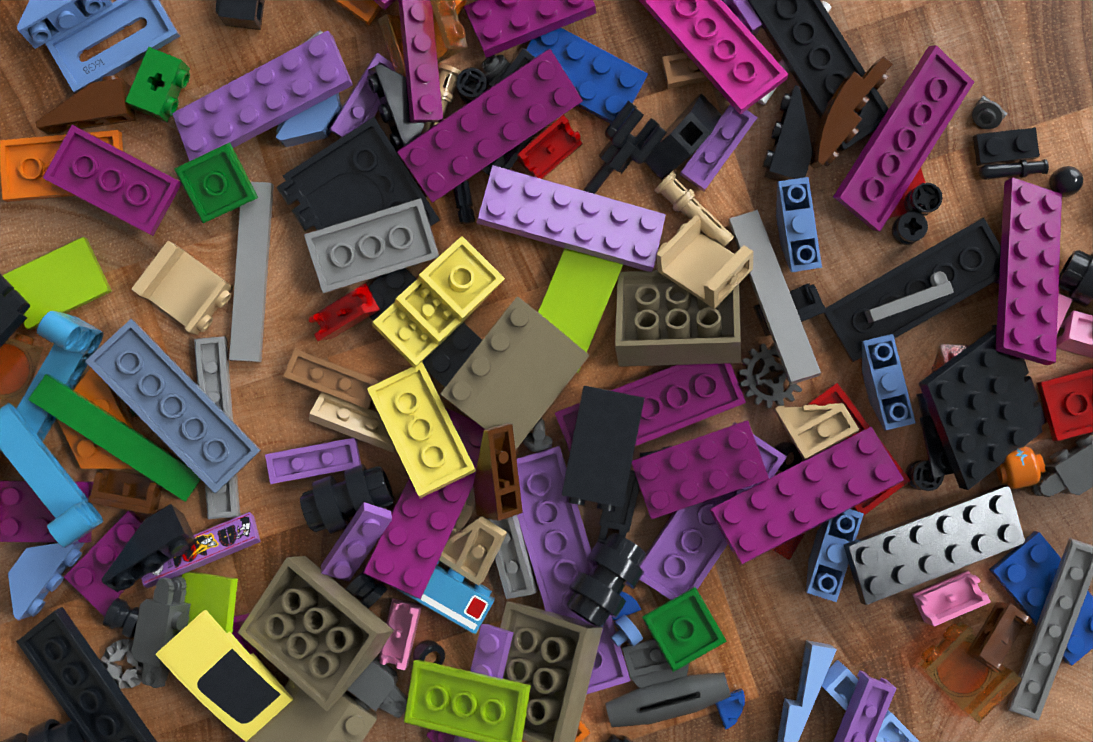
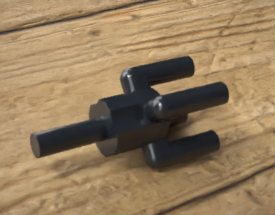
(624, 146)

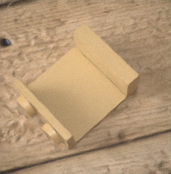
(702, 264)
(183, 288)

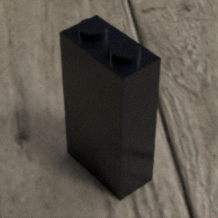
(602, 448)

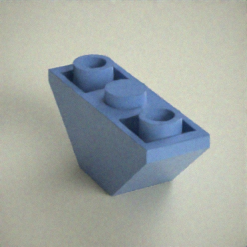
(50, 18)
(310, 124)
(797, 225)
(886, 382)
(828, 557)
(37, 573)

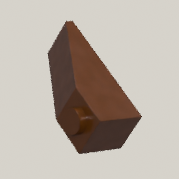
(93, 106)
(496, 475)

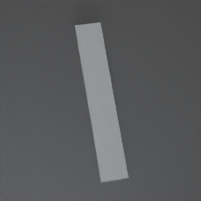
(251, 276)
(775, 299)
(214, 380)
(1053, 630)

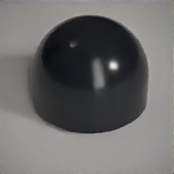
(1066, 181)
(786, 448)
(427, 647)

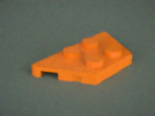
(85, 451)

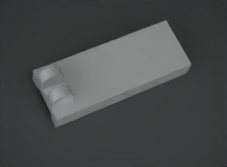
(940, 288)
(513, 561)

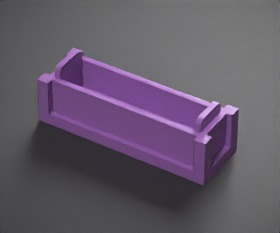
(866, 710)

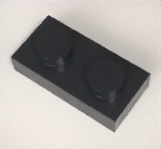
(1006, 146)

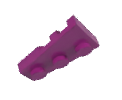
(90, 570)

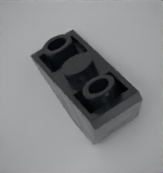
(394, 105)
(684, 136)

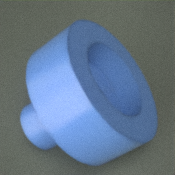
(627, 632)

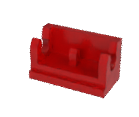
(550, 148)
(344, 313)

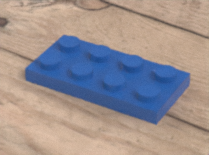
(598, 76)
(1028, 576)

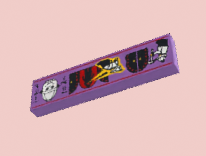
(210, 546)

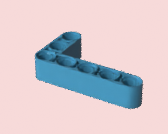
(73, 344)
(47, 479)

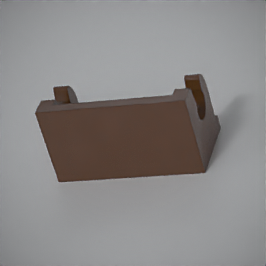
(125, 491)
(998, 635)

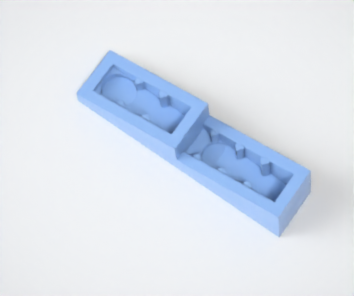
(814, 669)
(841, 684)

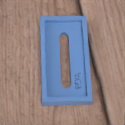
(70, 44)

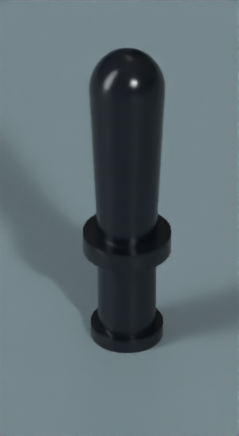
(1021, 168)

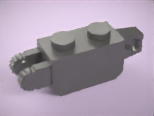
(1068, 470)
(157, 624)
(378, 689)

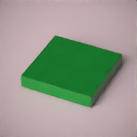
(216, 183)
(684, 629)

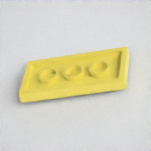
(421, 430)

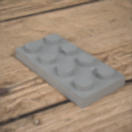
(372, 245)

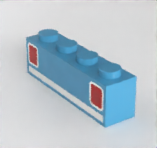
(456, 598)

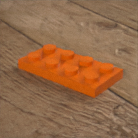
(27, 160)

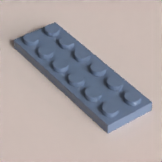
(173, 406)

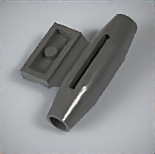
(661, 691)

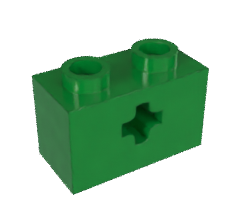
(157, 70)

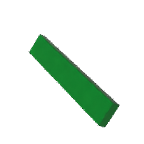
(115, 436)

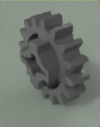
(775, 390)

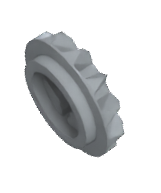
(117, 652)

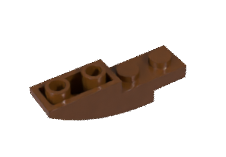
(838, 119)

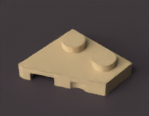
(816, 427)
(474, 549)

